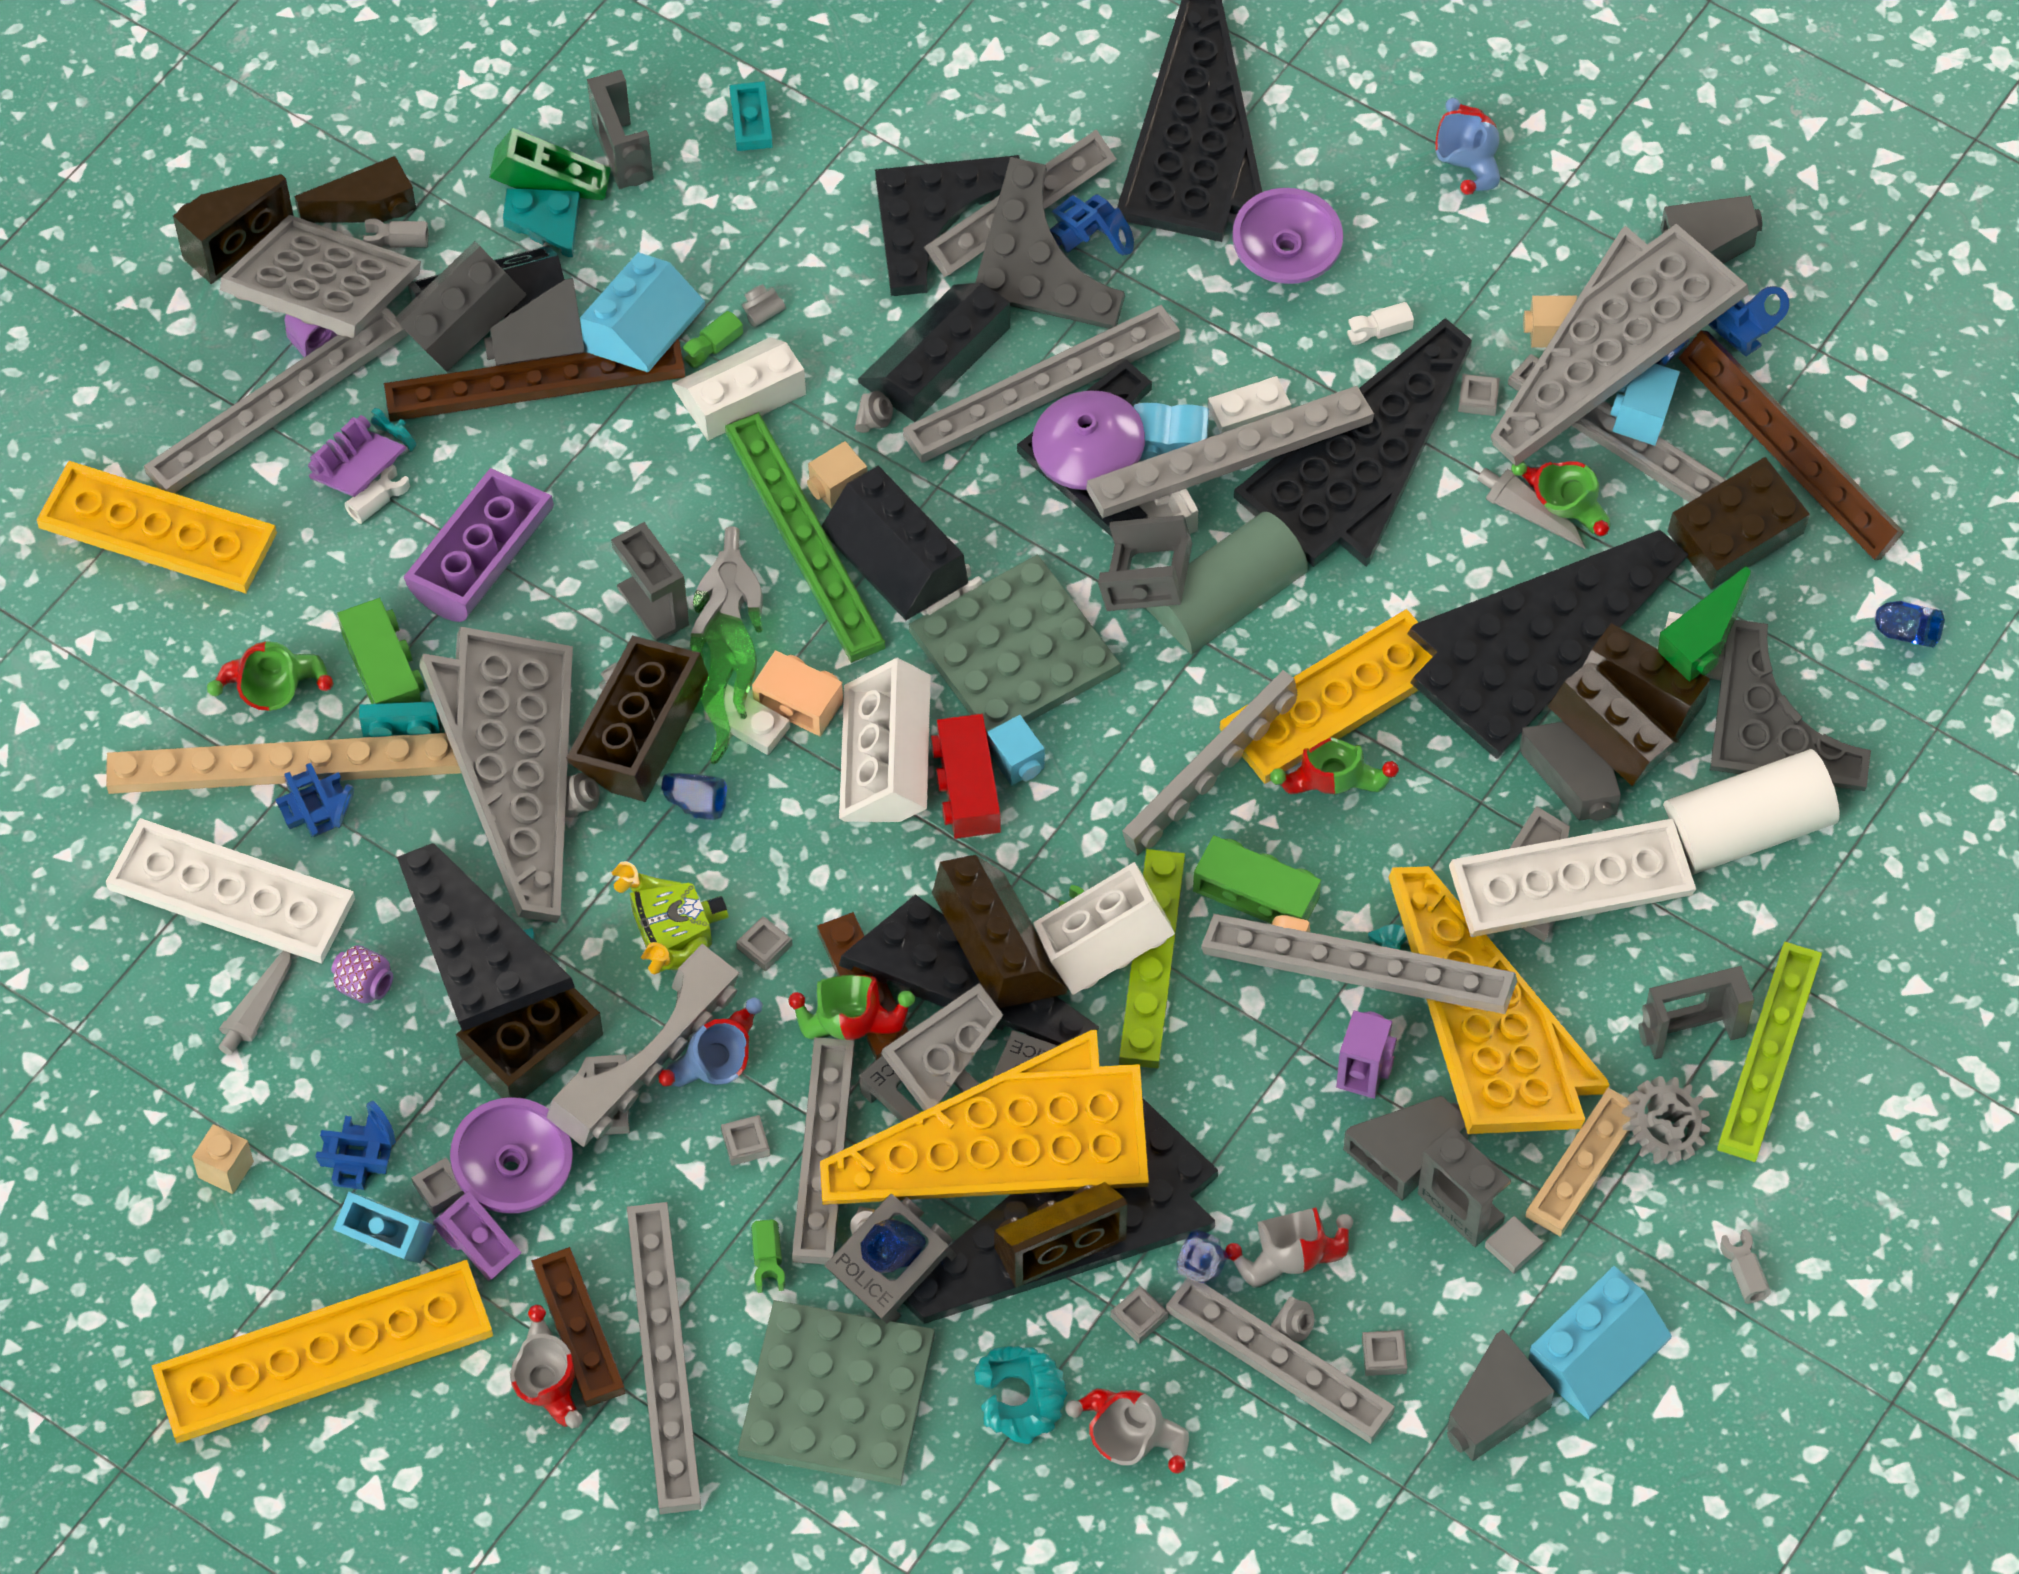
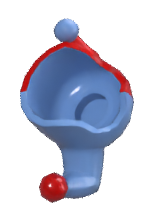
(1469, 141)
(715, 1051)

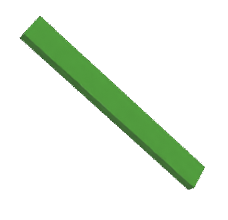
(805, 537)

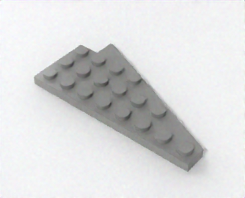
(1623, 322)
(510, 735)

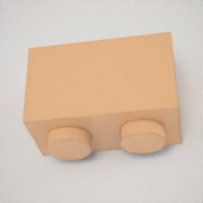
(798, 692)

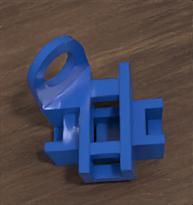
(1087, 218)
(1746, 323)
(307, 806)
(374, 1137)

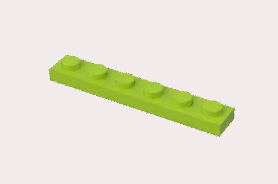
(1152, 969)
(1769, 1052)

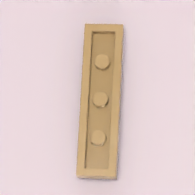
(1581, 1165)

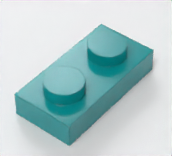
(750, 116)
(399, 719)

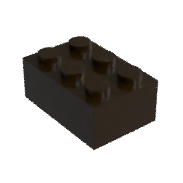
(1738, 522)
(531, 1043)

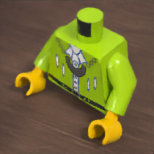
(668, 916)

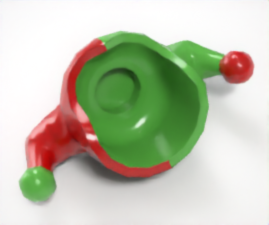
(1568, 491)
(270, 675)
(1334, 769)
(849, 1009)

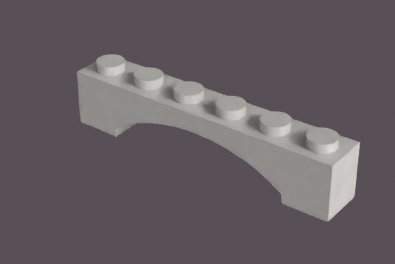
(589, 1103)

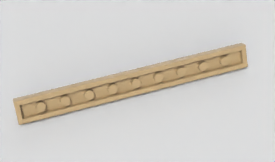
(270, 761)

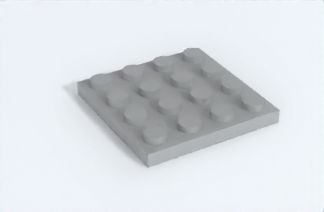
(320, 276)

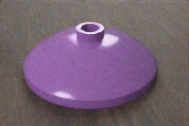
(1291, 221)
(1079, 454)
(506, 1133)

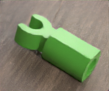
(713, 339)
(767, 1253)

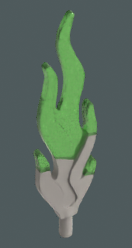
(720, 624)

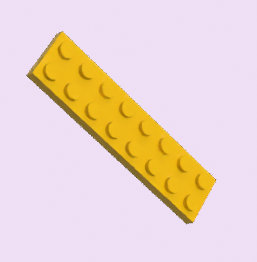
(322, 1351)

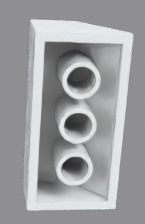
(885, 744)

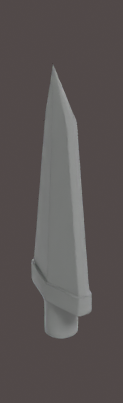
(1520, 499)
(249, 1014)

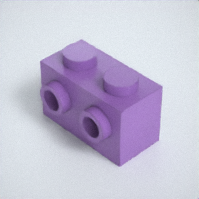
(1366, 1054)

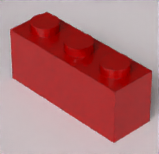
(966, 776)

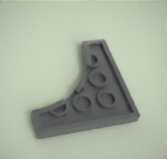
(1028, 265)
(1761, 725)

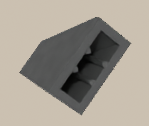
(1720, 226)
(539, 329)
(1572, 770)
(1395, 1142)
(1498, 1399)

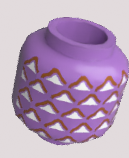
(362, 974)

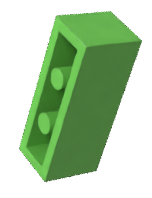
(379, 654)
(1254, 882)

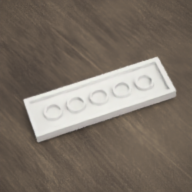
(1572, 877)
(230, 890)

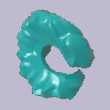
(1046, 1392)

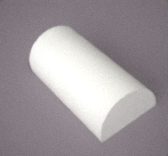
(1754, 810)

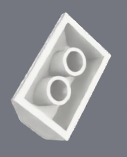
(742, 385)
(1103, 929)

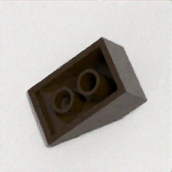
(229, 223)

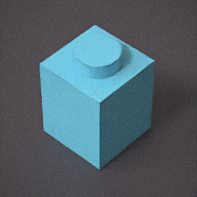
(1016, 750)

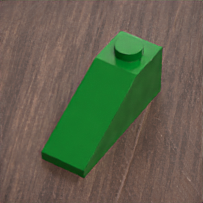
(540, 165)
(1699, 635)

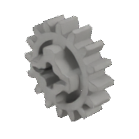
(1660, 1135)

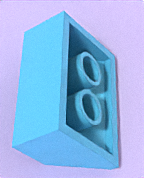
(640, 313)
(1600, 1343)

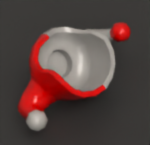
(1291, 1246)
(545, 1372)
(1130, 1426)

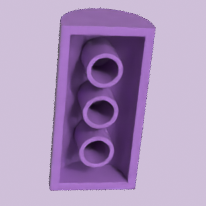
(477, 545)

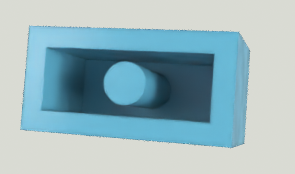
(1645, 404)
(384, 1227)

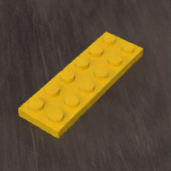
(157, 526)
(1340, 694)

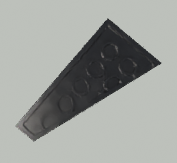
(478, 948)
(923, 954)

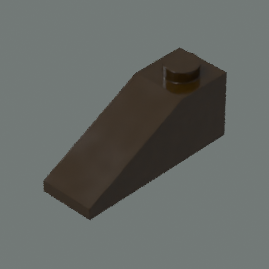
(369, 193)

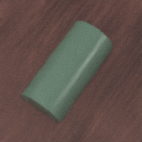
(1233, 580)

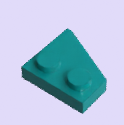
(543, 216)

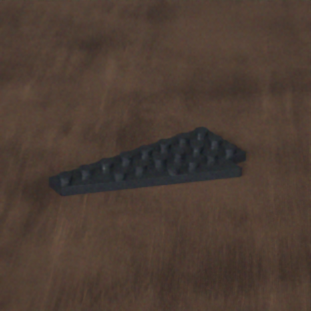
(1195, 141)
(1352, 482)
(1514, 649)
(1155, 1219)

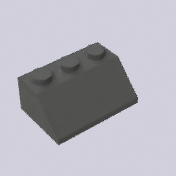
(460, 306)

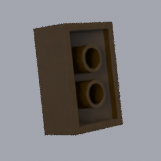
(1650, 679)
(1612, 723)
(1061, 1233)

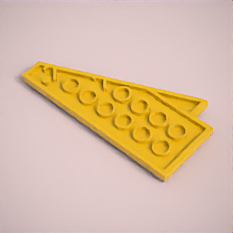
(1505, 1068)
(1024, 1131)

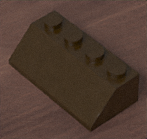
(639, 717)
(995, 932)

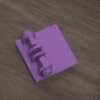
(354, 458)

